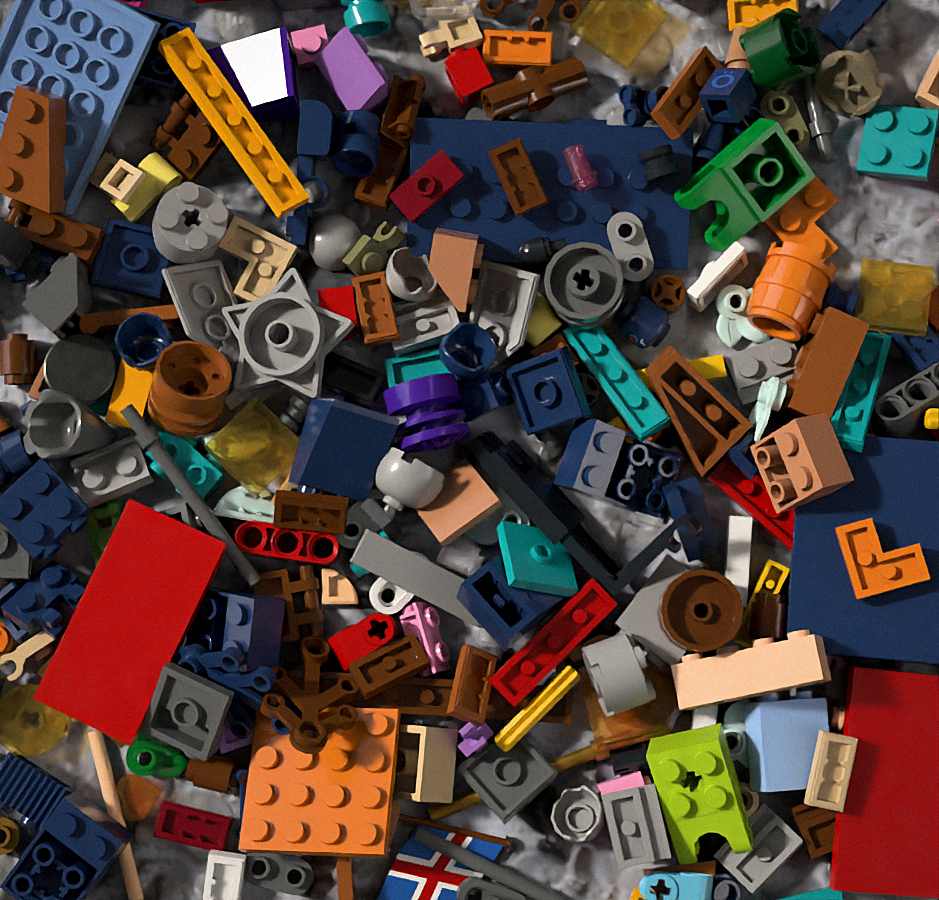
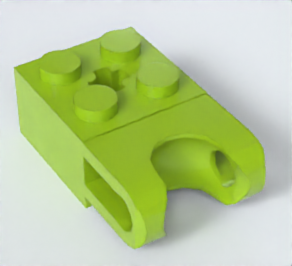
(703, 800)

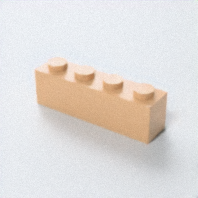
(751, 671)

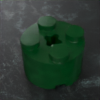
(780, 50)

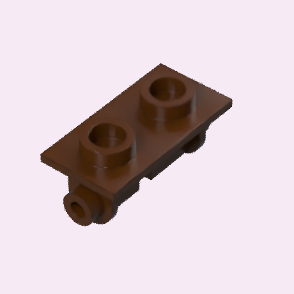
(402, 109)

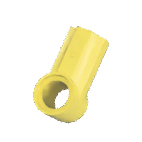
(158, 181)

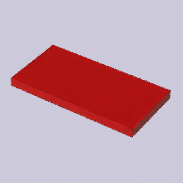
(130, 621)
(891, 808)

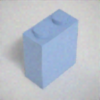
(783, 740)

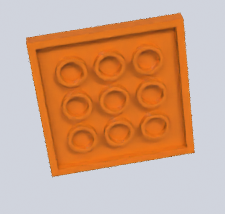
(327, 799)

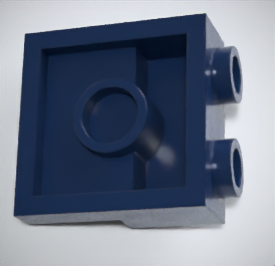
(42, 511)

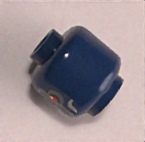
(643, 322)

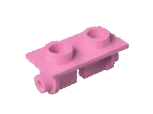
(424, 621)

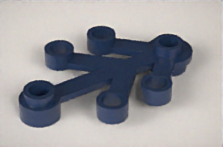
(201, 662)

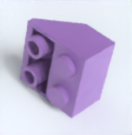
(351, 74)

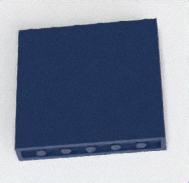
(900, 491)

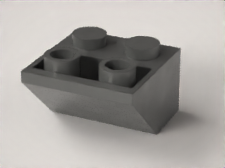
(62, 296)

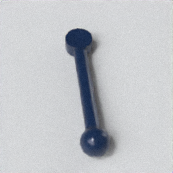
(242, 777)

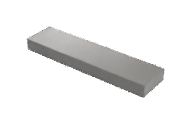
(411, 573)

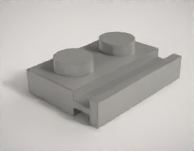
(423, 322)
(758, 364)
(111, 471)
(636, 826)
(772, 846)

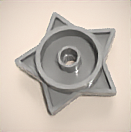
(266, 321)

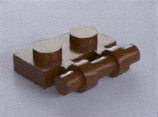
(194, 148)
(278, 584)

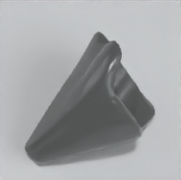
(63, 426)

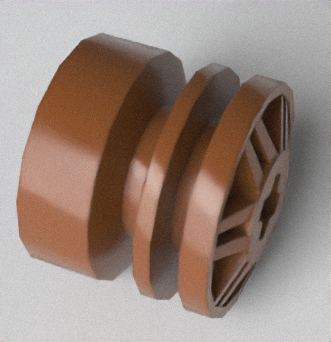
(189, 388)

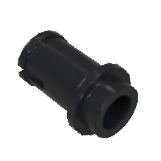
(630, 760)

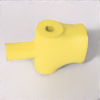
(542, 322)

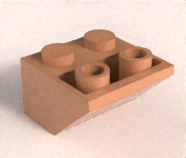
(452, 265)
(801, 462)

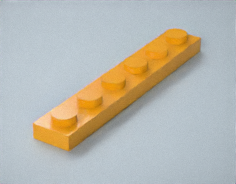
(233, 122)

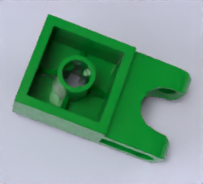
(738, 187)

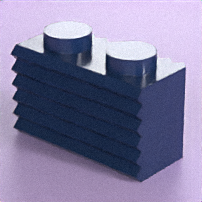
(30, 790)

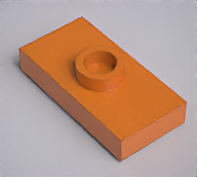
(517, 48)

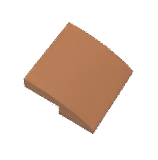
(460, 503)

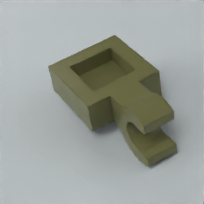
(370, 253)

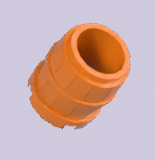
(789, 291)

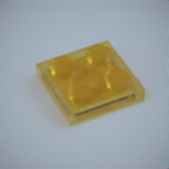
(619, 28)
(894, 296)
(254, 447)

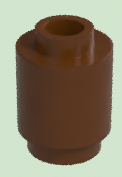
(17, 359)
(768, 617)

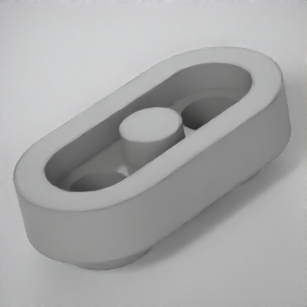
(630, 246)

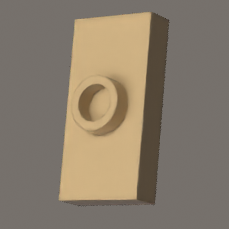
(831, 770)

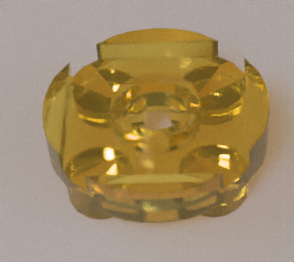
(33, 740)

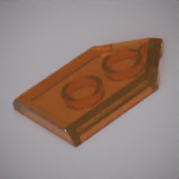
(636, 724)

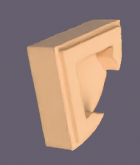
(337, 589)

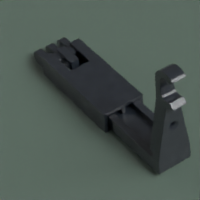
(561, 518)

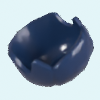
(142, 340)
(467, 350)

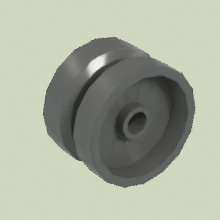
(579, 265)

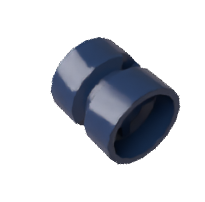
(356, 143)
(13, 457)

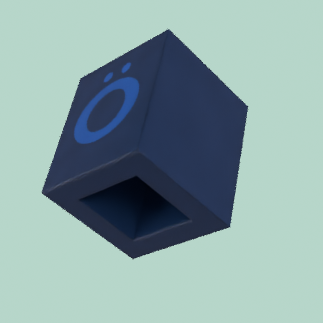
(727, 95)

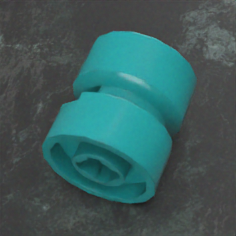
(366, 17)

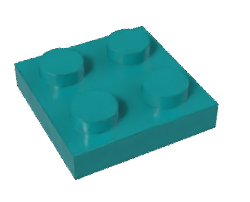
(898, 142)

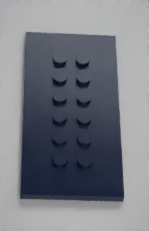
(482, 206)

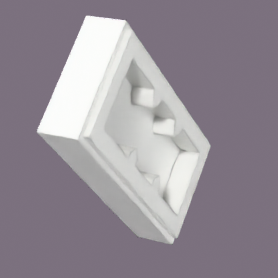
(716, 276)
(224, 875)

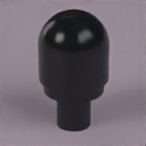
(539, 250)

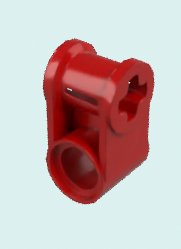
(359, 640)

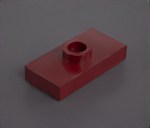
(427, 186)
(193, 826)

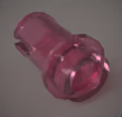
(583, 176)

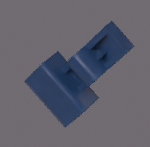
(314, 143)

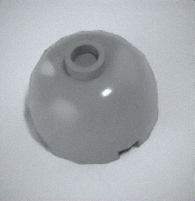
(407, 481)

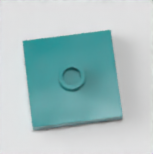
(535, 561)

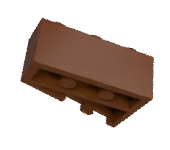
(34, 149)
(824, 363)
(698, 412)

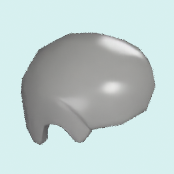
(332, 240)
(409, 276)
(578, 815)

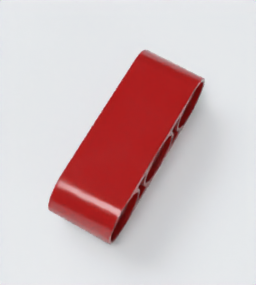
(271, 541)

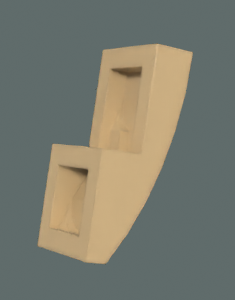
(116, 178)

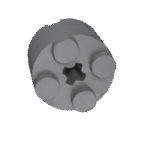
(192, 205)
(618, 674)

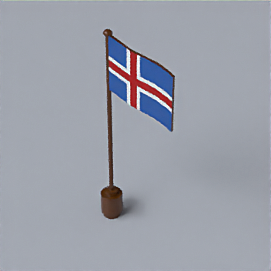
(417, 869)

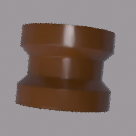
(672, 289)

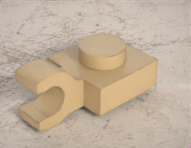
(451, 34)
(38, 647)

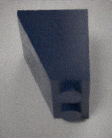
(341, 449)

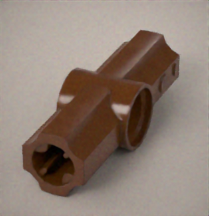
(534, 88)

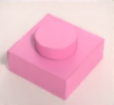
(309, 44)

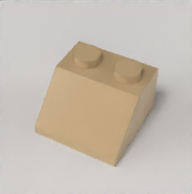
(425, 764)

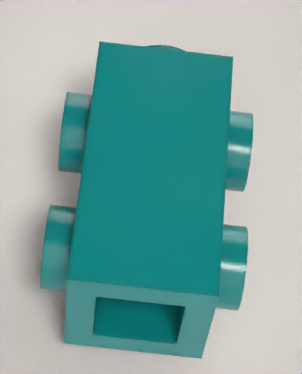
(200, 471)

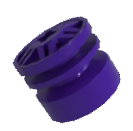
(424, 406)

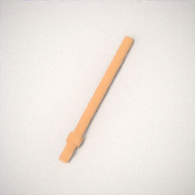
(114, 810)

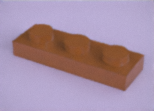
(682, 98)

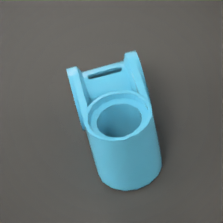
(679, 885)

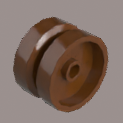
(719, 601)

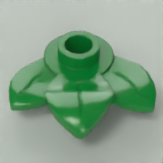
(165, 759)

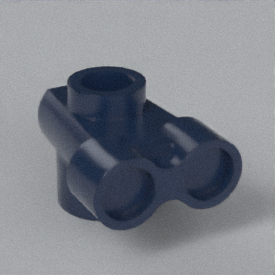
(639, 103)

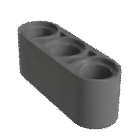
(906, 404)

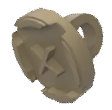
(849, 82)

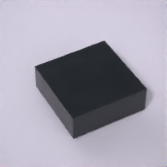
(381, 519)

